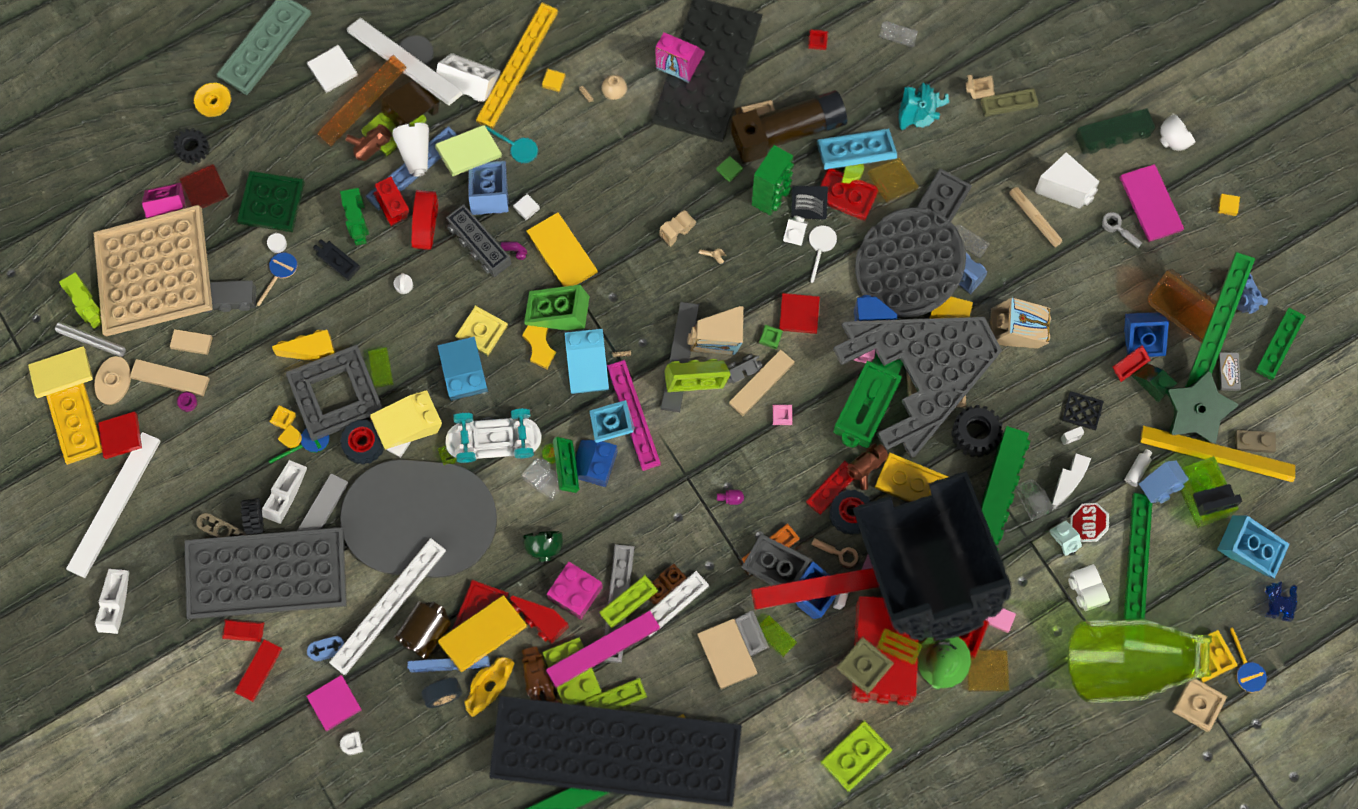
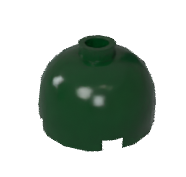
(543, 544)

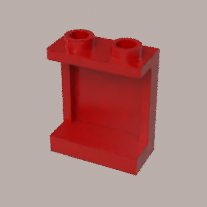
(391, 201)

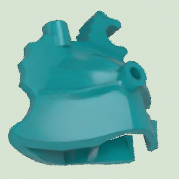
(920, 108)

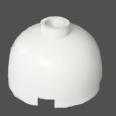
(1175, 134)

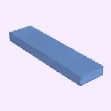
(443, 665)

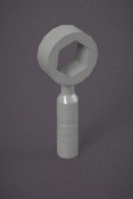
(1125, 233)

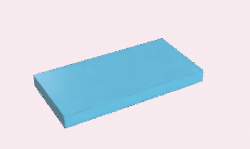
(857, 149)

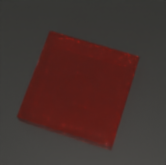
(204, 187)

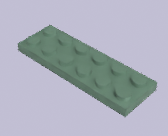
(263, 45)

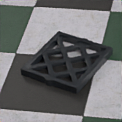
(1078, 422)

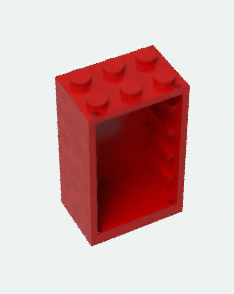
(900, 680)

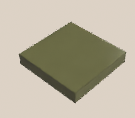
(864, 665)

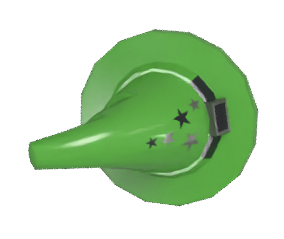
(944, 662)

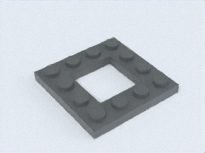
(345, 360)

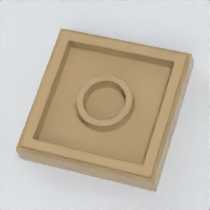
(1199, 704)

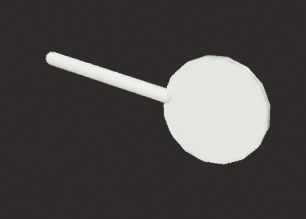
(821, 239)

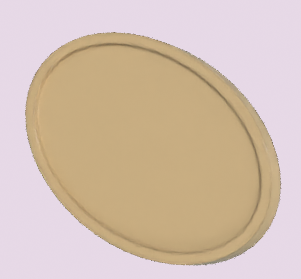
(112, 380)

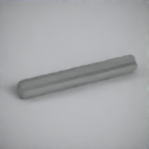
(90, 339)

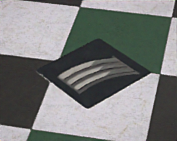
(809, 202)

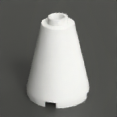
(413, 147)

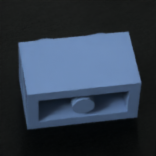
(1163, 482)

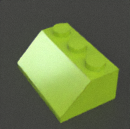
(696, 375)

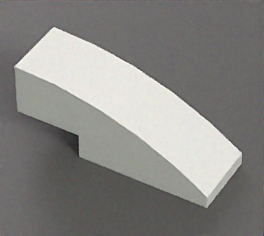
(1069, 479)
(284, 492)
(112, 601)

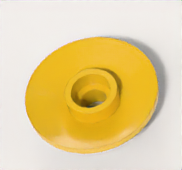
(210, 93)

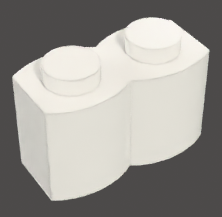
(1089, 588)

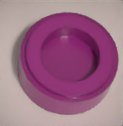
(187, 401)

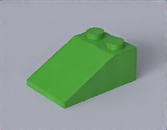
(558, 308)

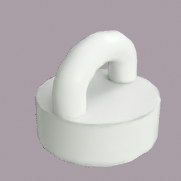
(403, 283)

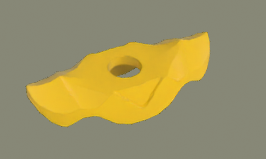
(479, 697)

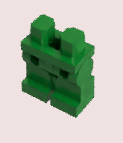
(356, 224)

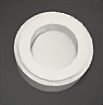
(276, 243)

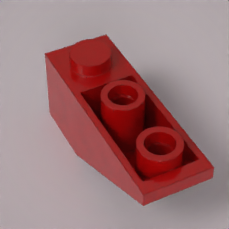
(545, 619)

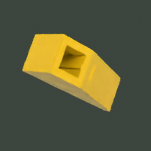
(306, 347)

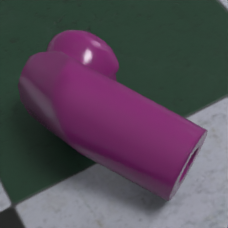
(516, 247)

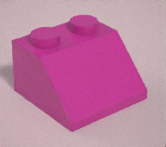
(163, 200)

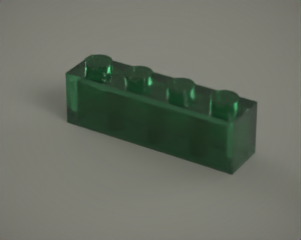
(1115, 131)

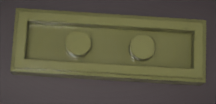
(1009, 102)

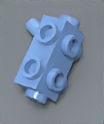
(1251, 298)

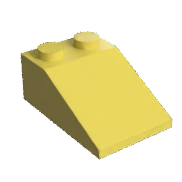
(406, 420)

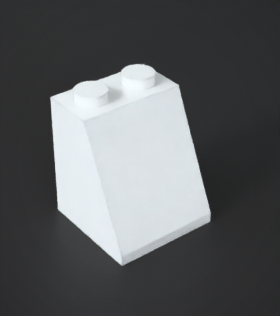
(1068, 183)

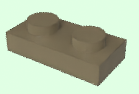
(1255, 441)

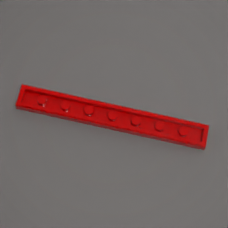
(814, 588)

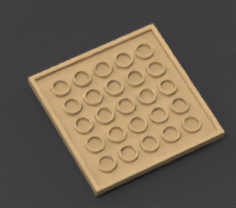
(152, 271)

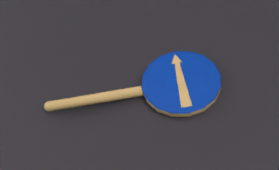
(281, 266)

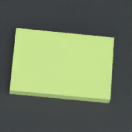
(468, 150)

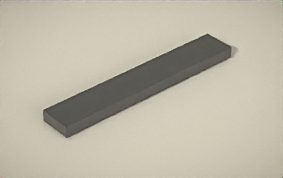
(680, 351)

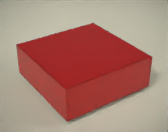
(818, 40)

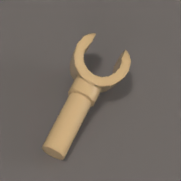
(716, 254)

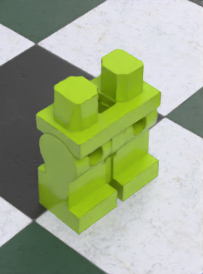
(82, 299)

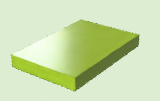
(856, 756)

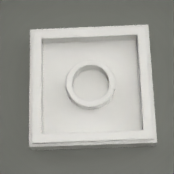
(332, 68)

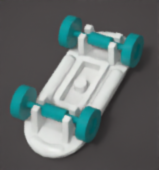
(494, 437)

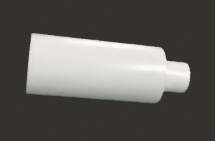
(1138, 468)

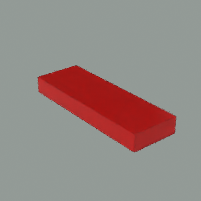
(835, 484)
(258, 670)

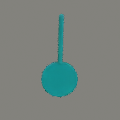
(522, 150)

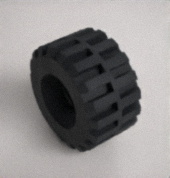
(984, 418)

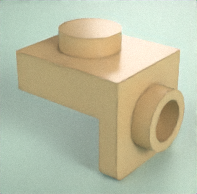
(980, 87)

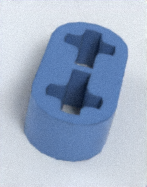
(324, 644)

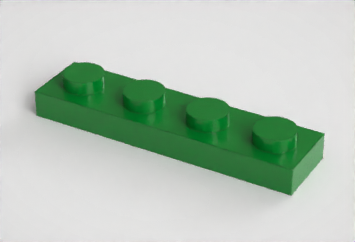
(1280, 344)

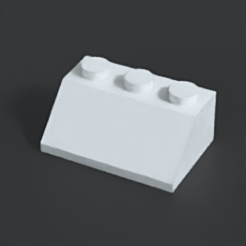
(468, 76)

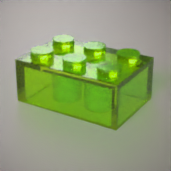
(1204, 476)

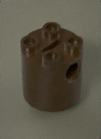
(423, 628)

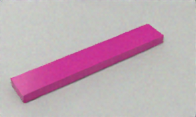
(641, 436)
(602, 649)

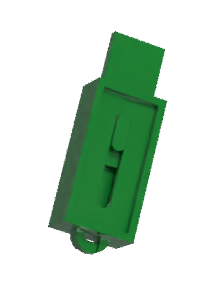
(868, 402)

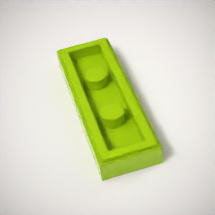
(628, 601)
(618, 696)

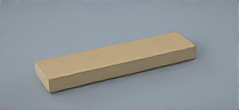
(169, 377)
(761, 383)

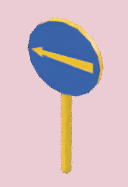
(1250, 675)

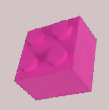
(574, 590)

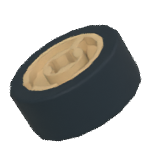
(441, 692)

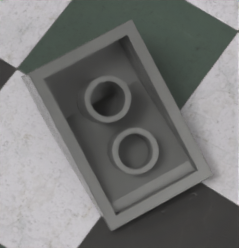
(775, 562)

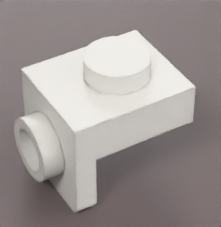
(795, 230)

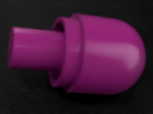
(732, 497)

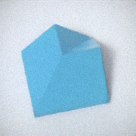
(611, 421)

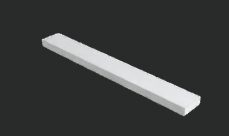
(415, 69)
(112, 506)
(387, 606)

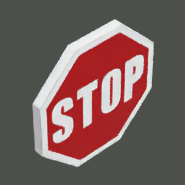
(1090, 522)

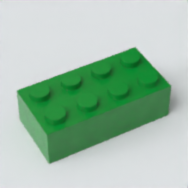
(772, 180)

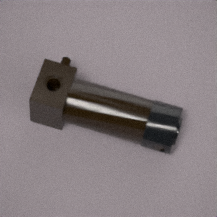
(758, 133)

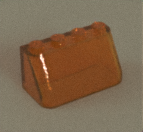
(1182, 303)

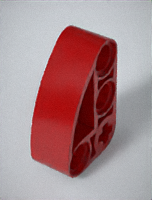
(424, 219)

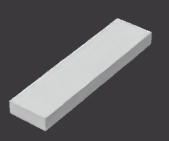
(678, 599)

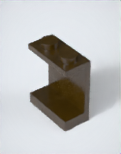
(409, 104)

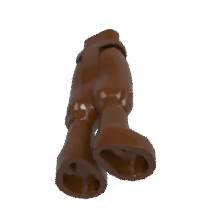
(536, 676)

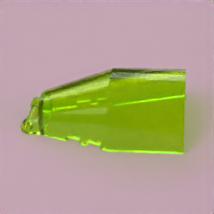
(1133, 659)

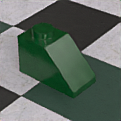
(1154, 381)

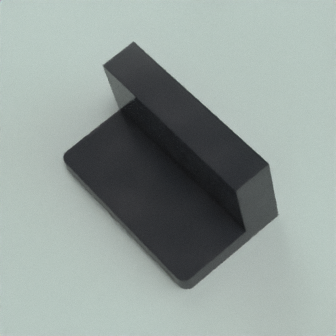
(1216, 499)

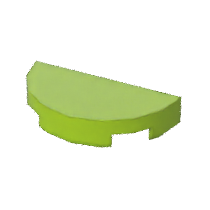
(853, 173)

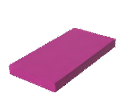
(1151, 203)

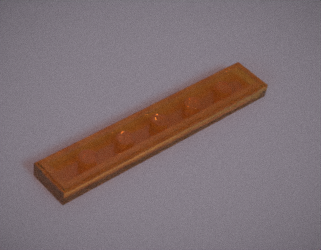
(362, 100)

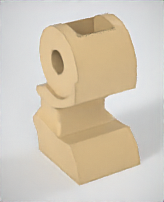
(680, 224)

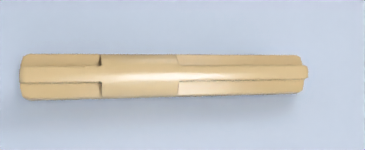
(1035, 216)

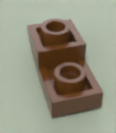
(667, 582)

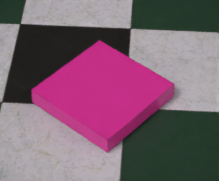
(334, 703)

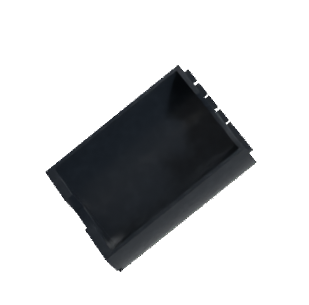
(935, 560)

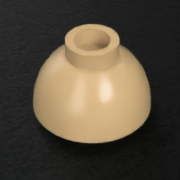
(614, 87)

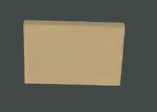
(727, 654)

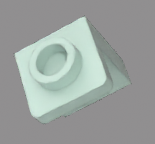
(1066, 537)

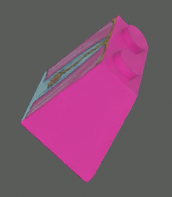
(677, 56)

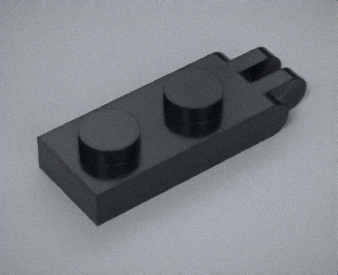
(336, 259)

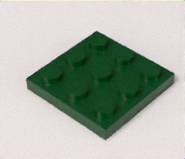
(271, 201)

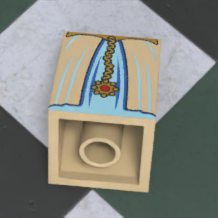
(1020, 324)
(718, 333)

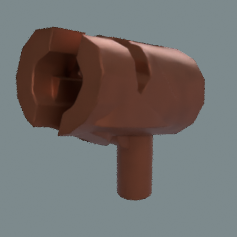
(370, 144)
(866, 462)

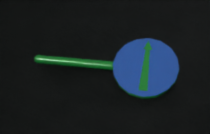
(309, 445)

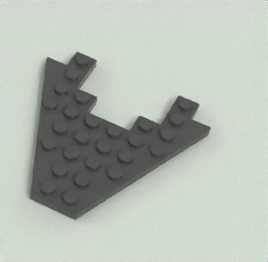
(941, 359)

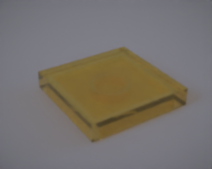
(893, 180)
(989, 672)

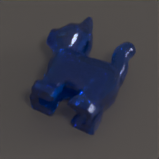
(1282, 604)

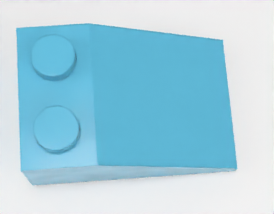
(586, 361)

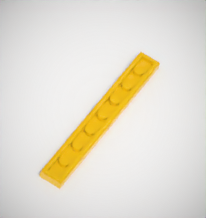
(516, 65)
(1221, 453)

